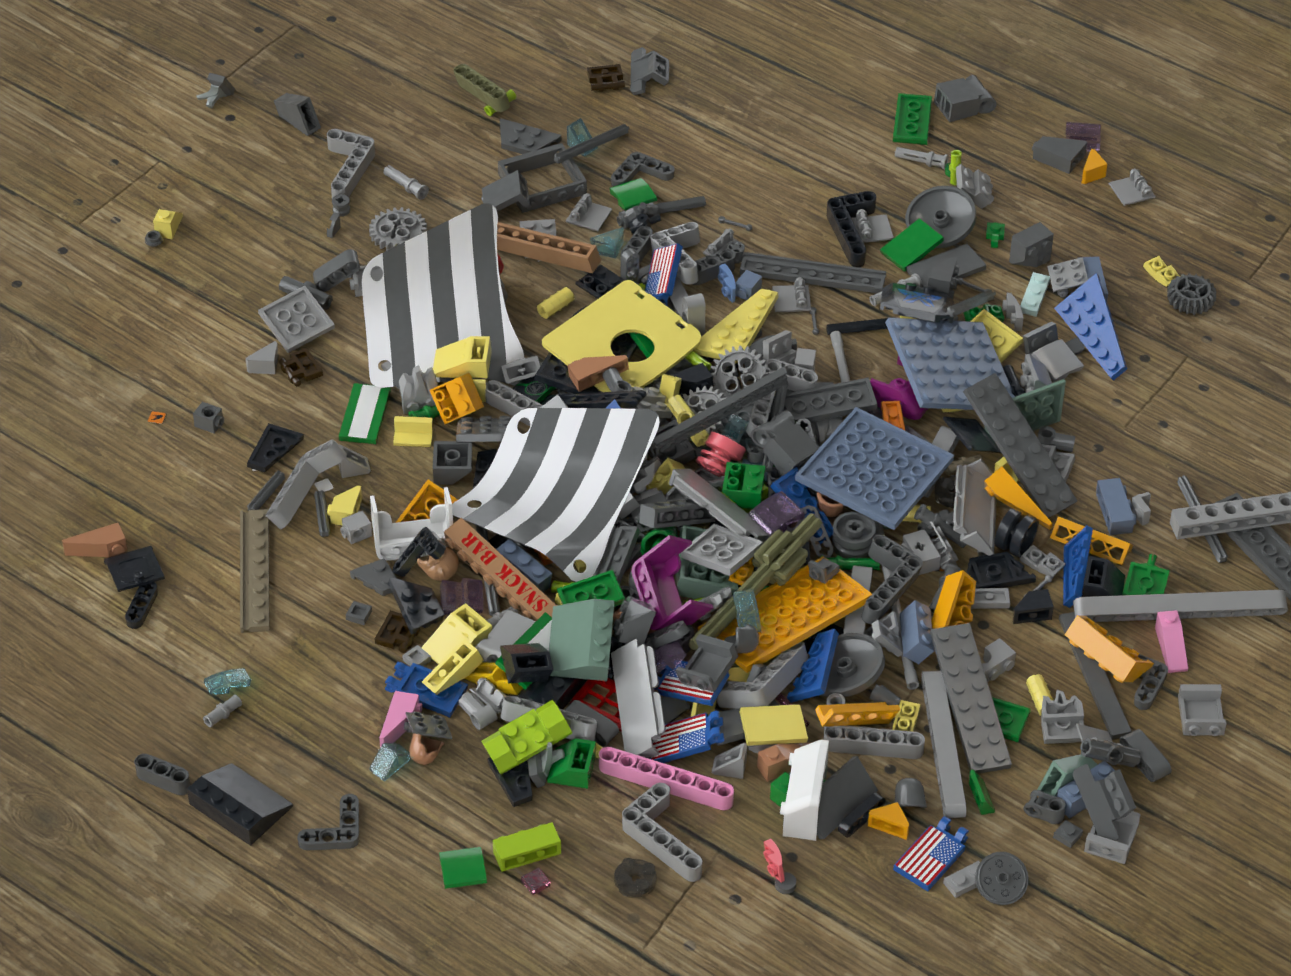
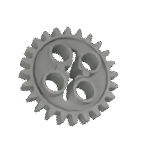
(396, 227)
(723, 380)
(702, 400)

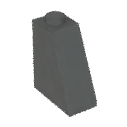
(298, 112)
(1059, 152)

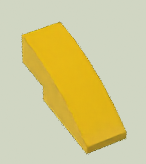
(495, 676)

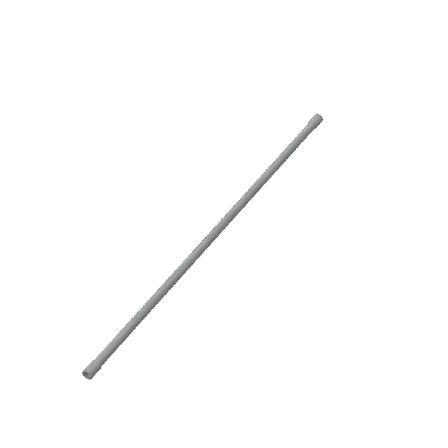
(909, 671)

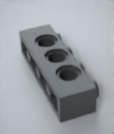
(674, 514)

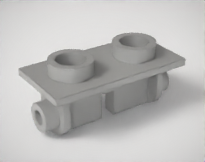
(720, 243)
(485, 693)

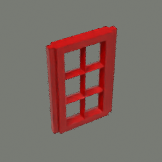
(609, 685)

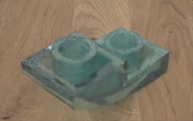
(747, 609)
(222, 682)

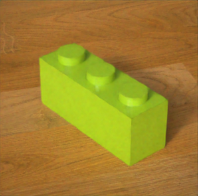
(526, 846)

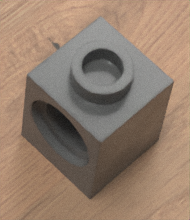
(208, 417)

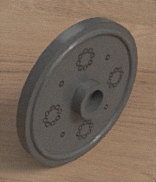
(1001, 878)

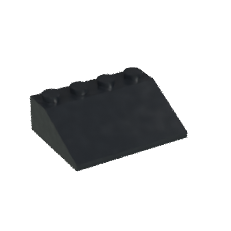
(556, 688)
(237, 802)

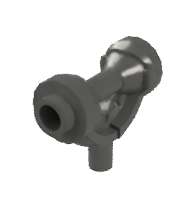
(626, 216)

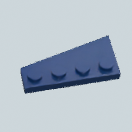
(801, 497)
(1075, 561)
(817, 668)

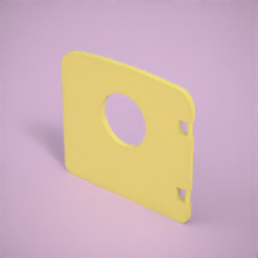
(623, 312)

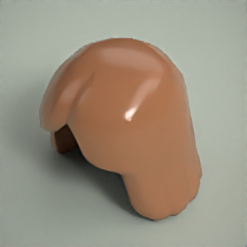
(829, 506)
(423, 749)

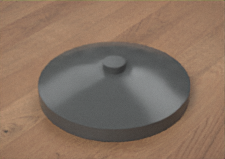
(946, 211)
(855, 664)

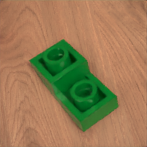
(995, 310)

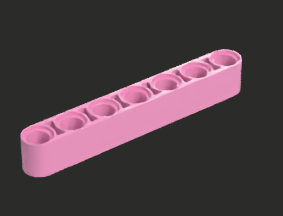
(680, 781)

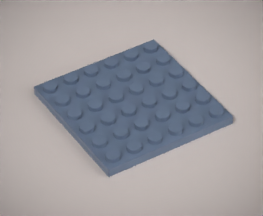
(945, 359)
(874, 468)

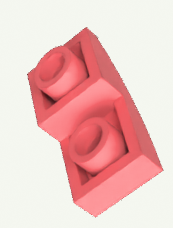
(774, 858)

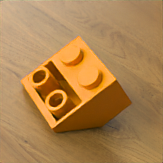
(456, 398)

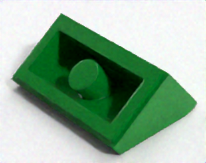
(980, 793)

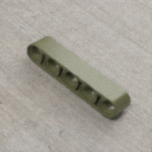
(481, 87)

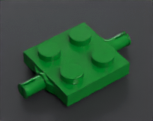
(1146, 578)

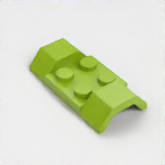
(526, 736)

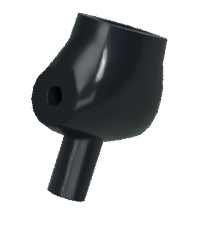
(643, 220)

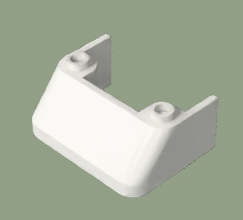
(394, 538)
(805, 790)

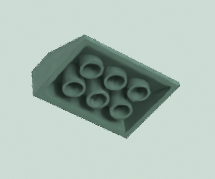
(1042, 405)
(697, 580)
(581, 639)

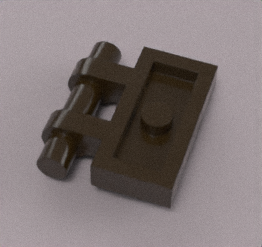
(605, 74)
(306, 366)
(391, 632)

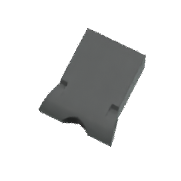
(963, 98)
(784, 442)

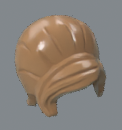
(442, 568)

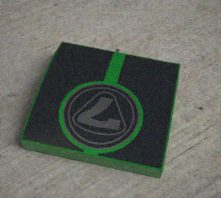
(533, 389)

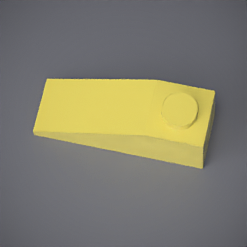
(453, 667)

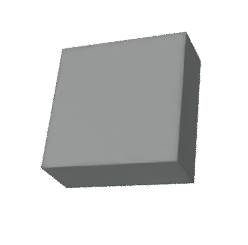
(417, 656)

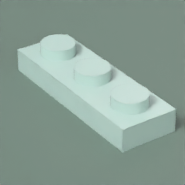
(1034, 294)

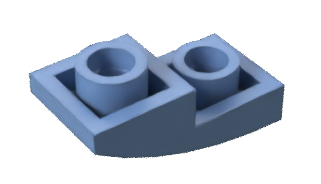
(727, 279)

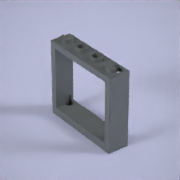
(539, 159)

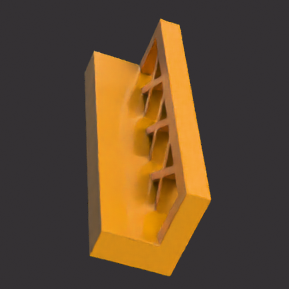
(1097, 536)
(856, 714)

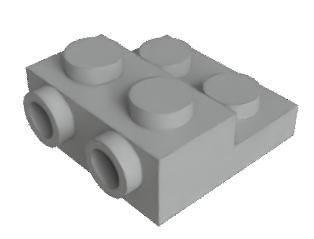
(976, 185)
(779, 348)
(654, 401)

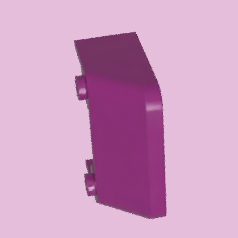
(900, 391)
(656, 584)

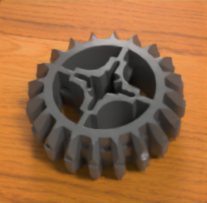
(1191, 294)

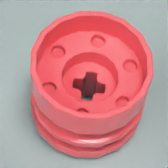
(722, 451)

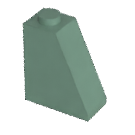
(1061, 773)

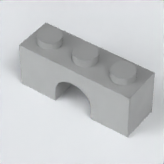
(998, 659)

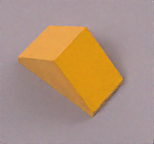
(1094, 168)
(889, 820)

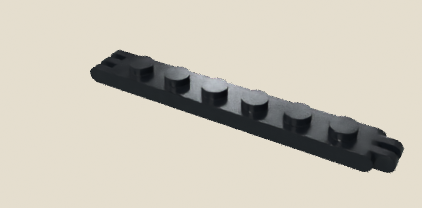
(600, 400)

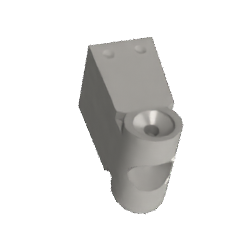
(505, 632)

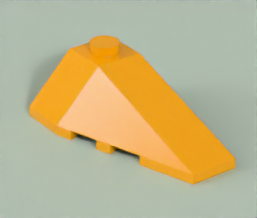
(1010, 493)
(423, 502)

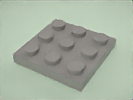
(296, 319)
(721, 550)

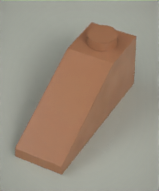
(589, 370)
(97, 543)
(775, 760)

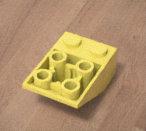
(463, 357)
(459, 625)

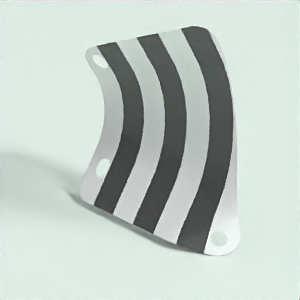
(436, 299)
(562, 481)

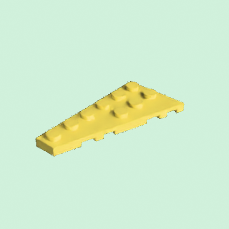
(739, 326)

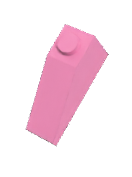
(1171, 641)
(396, 716)

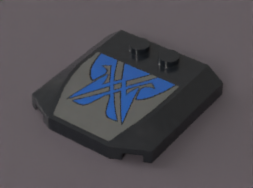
(916, 302)

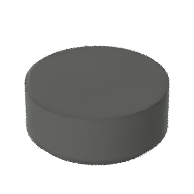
(788, 885)

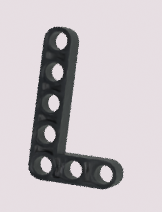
(839, 215)

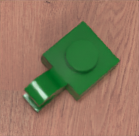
(995, 232)

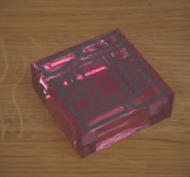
(535, 881)

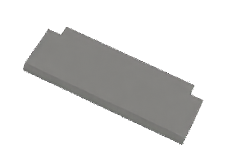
(718, 504)
(974, 508)
(637, 702)

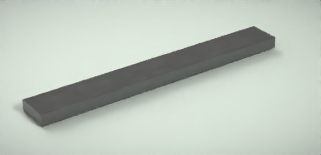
(1099, 687)

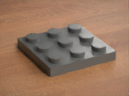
(481, 429)

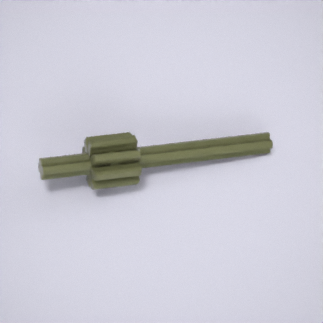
(776, 562)

